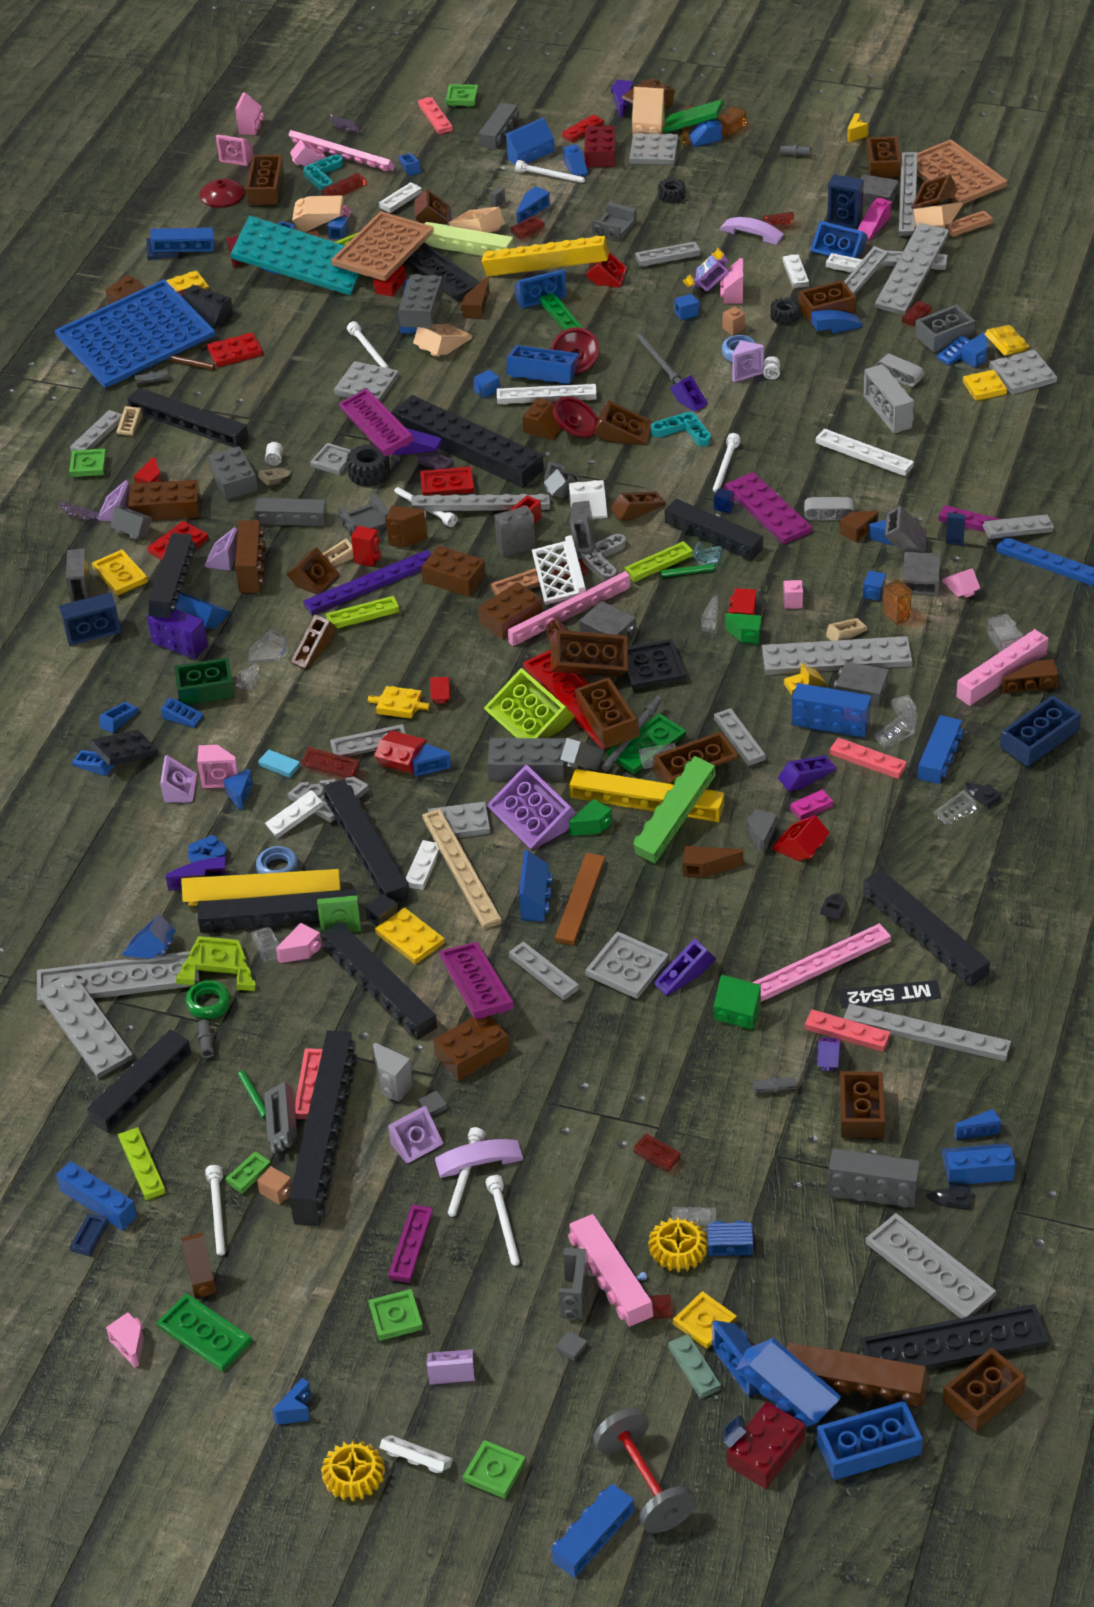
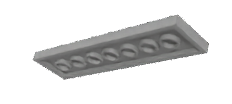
(911, 269)
(832, 655)
(122, 976)

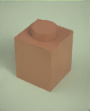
(733, 321)
(275, 1185)

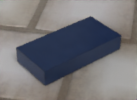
(955, 528)
(89, 1235)
(734, 1430)

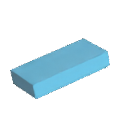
(279, 763)

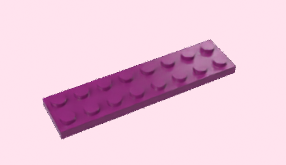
(376, 422)

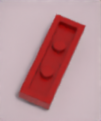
(578, 130)

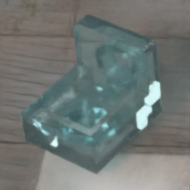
(707, 556)

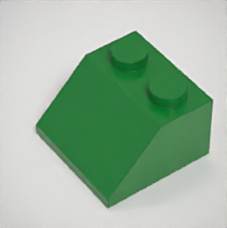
(737, 1002)

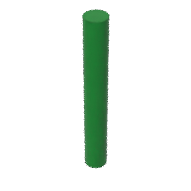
(687, 570)
(252, 1093)

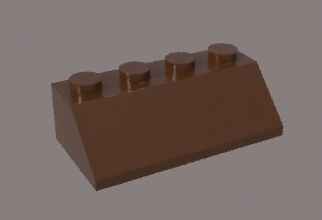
(712, 749)

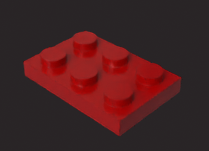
(234, 349)
(447, 481)
(159, 547)

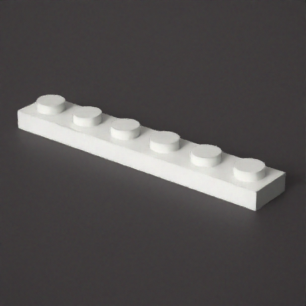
(549, 393)
(864, 452)

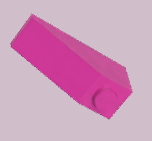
(876, 217)

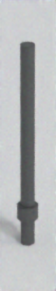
(673, 376)
(649, 711)

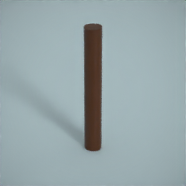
(191, 362)

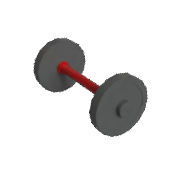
(667, 1507)

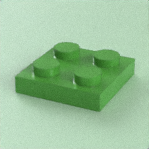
(461, 95)
(87, 462)
(339, 910)
(395, 1314)
(494, 1469)

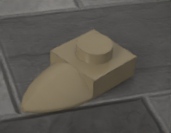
(273, 476)

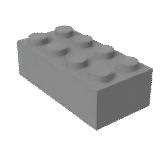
(888, 398)

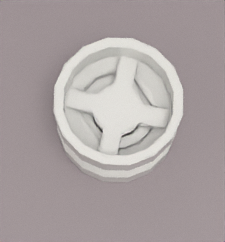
(771, 367)
(274, 453)

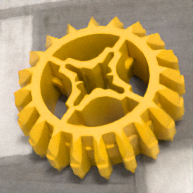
(691, 1248)
(365, 1477)

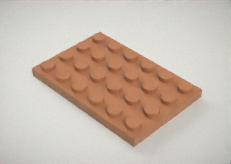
(969, 173)
(382, 246)

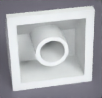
(590, 491)

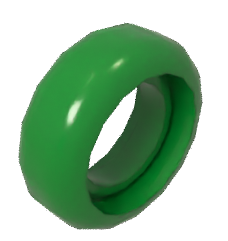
(208, 1012)

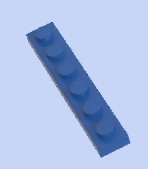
(1046, 560)

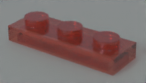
(344, 186)
(330, 763)

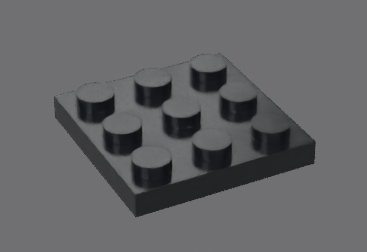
(654, 664)

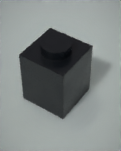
(381, 910)

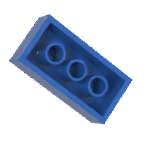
(831, 710)
(869, 1440)

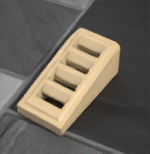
(129, 412)
(344, 550)
(845, 630)

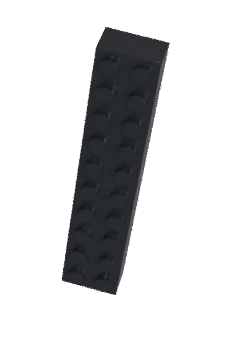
(471, 441)
(323, 1128)

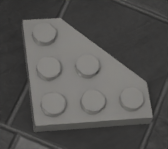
(324, 812)

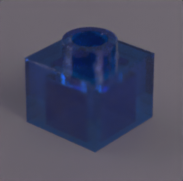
(724, 500)

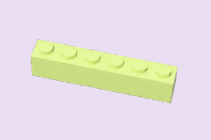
(466, 240)

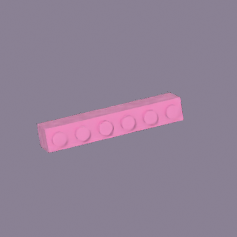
(990, 674)
(611, 1271)

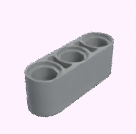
(902, 370)
(828, 508)

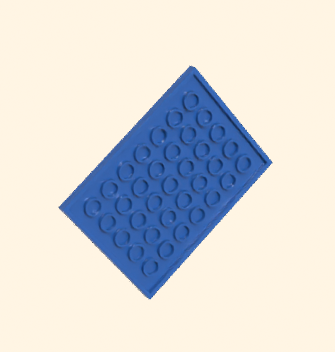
(134, 333)

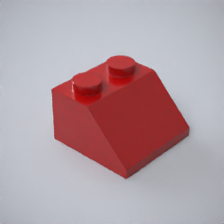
(607, 272)
(398, 750)
(802, 839)

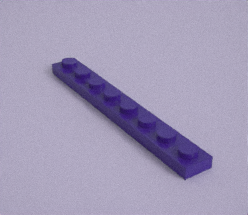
(366, 583)

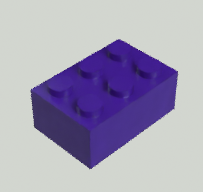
(179, 633)

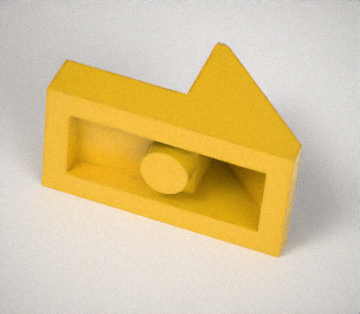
(857, 128)
(807, 676)

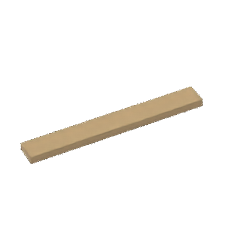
(461, 869)

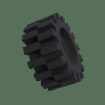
(671, 190)
(784, 311)

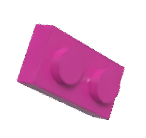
(811, 805)

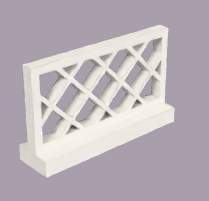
(572, 564)

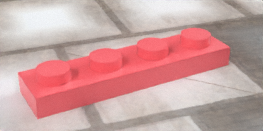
(435, 115)
(868, 758)
(847, 1030)
(307, 1081)

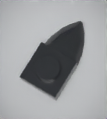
(984, 795)
(833, 906)
(954, 1197)

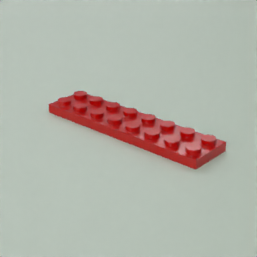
(562, 687)

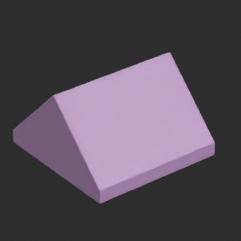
(747, 360)
(117, 498)
(223, 552)
(177, 781)
(414, 1135)
(450, 1366)

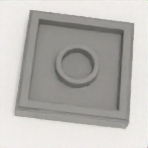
(331, 459)

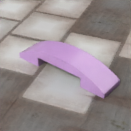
(769, 233)
(478, 1153)

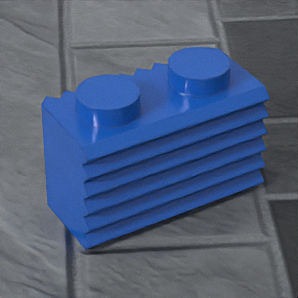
(730, 1238)

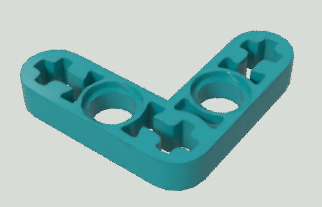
(316, 172)
(684, 421)

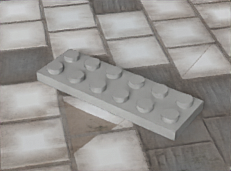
(85, 1025)
(930, 1267)

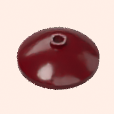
(222, 193)
(578, 341)
(575, 416)

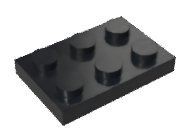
(123, 747)

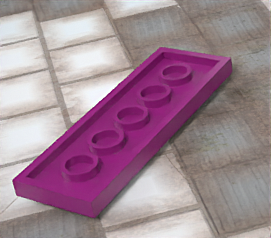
(768, 508)
(476, 980)

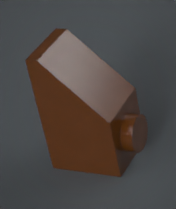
(857, 524)

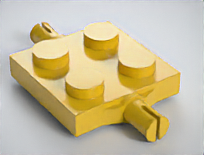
(398, 702)

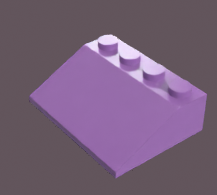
(532, 809)

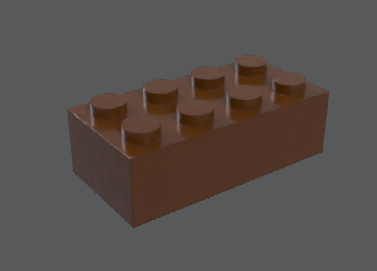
(265, 179)
(166, 499)
(249, 556)
(589, 653)
(607, 713)

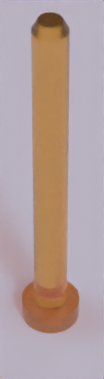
(685, 137)

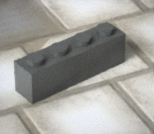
(498, 125)
(291, 511)

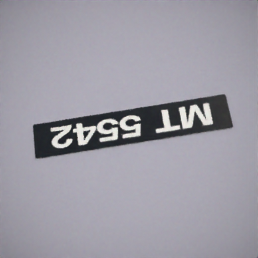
(889, 994)

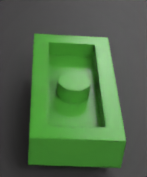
(248, 1172)

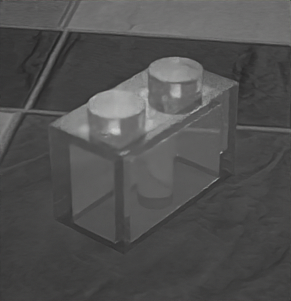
(1002, 631)

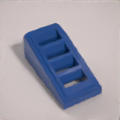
(410, 164)
(952, 350)
(172, 706)
(117, 717)
(92, 763)
(978, 1126)

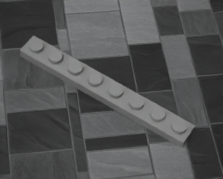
(907, 193)
(474, 502)
(930, 1032)

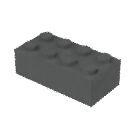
(421, 301)
(510, 755)
(873, 1178)

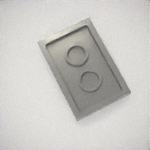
(466, 819)

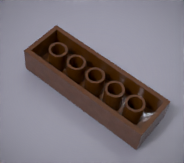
(866, 1374)

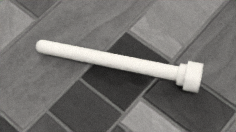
(522, 167)
(355, 330)
(733, 441)
(448, 519)
(475, 1135)
(214, 1175)
(495, 1186)

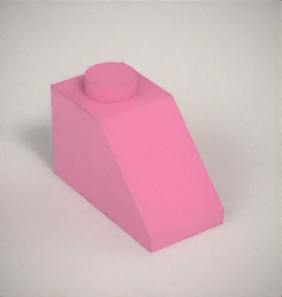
(306, 154)
(962, 583)
(793, 594)
(299, 944)
(127, 1337)

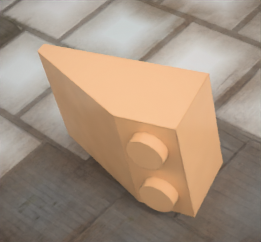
(648, 110)
(316, 211)
(937, 214)
(481, 220)
(440, 339)

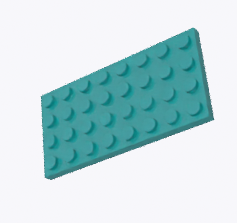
(292, 254)

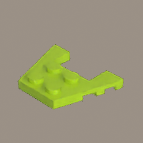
(216, 956)

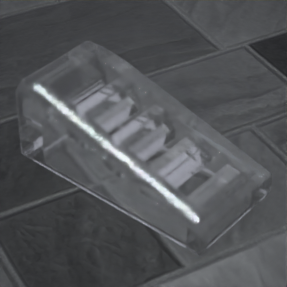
(709, 617)
(907, 727)
(962, 797)
(267, 946)

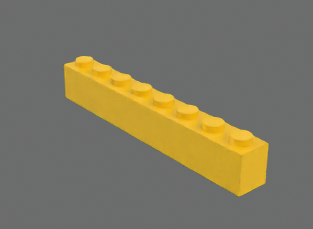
(545, 256)
(638, 793)
(258, 885)

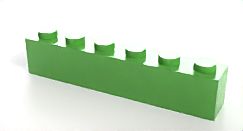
(674, 809)

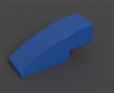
(834, 320)

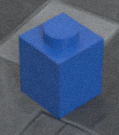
(338, 228)
(686, 306)
(486, 383)
(874, 585)

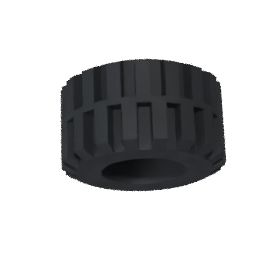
(367, 465)

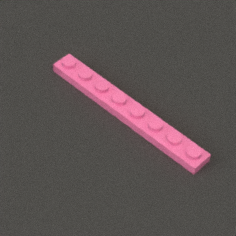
(346, 152)
(569, 608)
(823, 961)

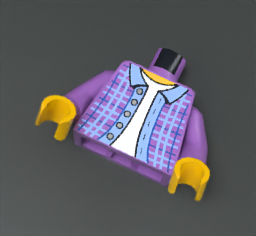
(709, 271)

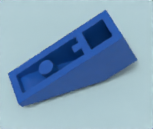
(532, 203)

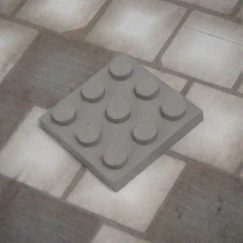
(653, 149)
(1023, 371)
(362, 376)
(627, 965)

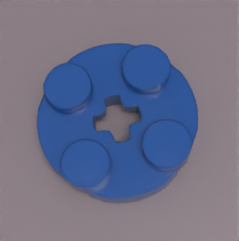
(198, 849)

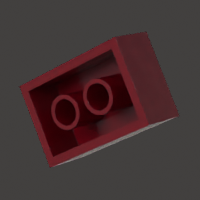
(600, 146)
(766, 1445)

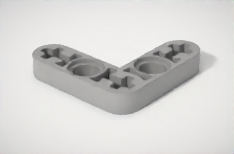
(613, 544)

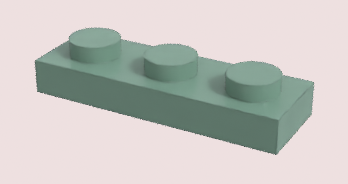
(694, 1366)

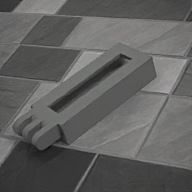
(280, 1117)

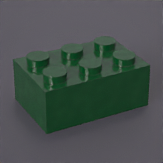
(204, 681)

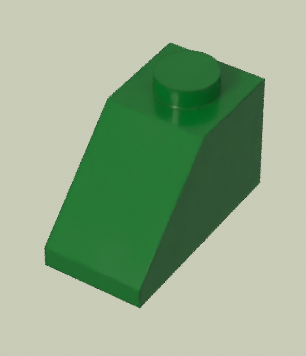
(744, 627)
(591, 819)

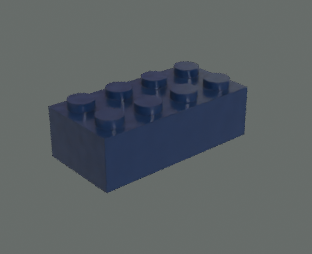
(1040, 730)

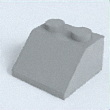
(392, 1072)

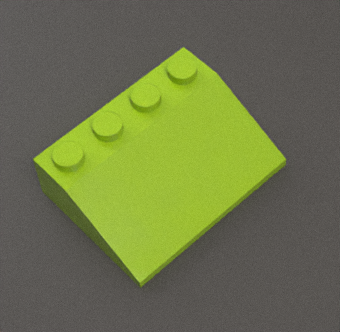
(528, 708)

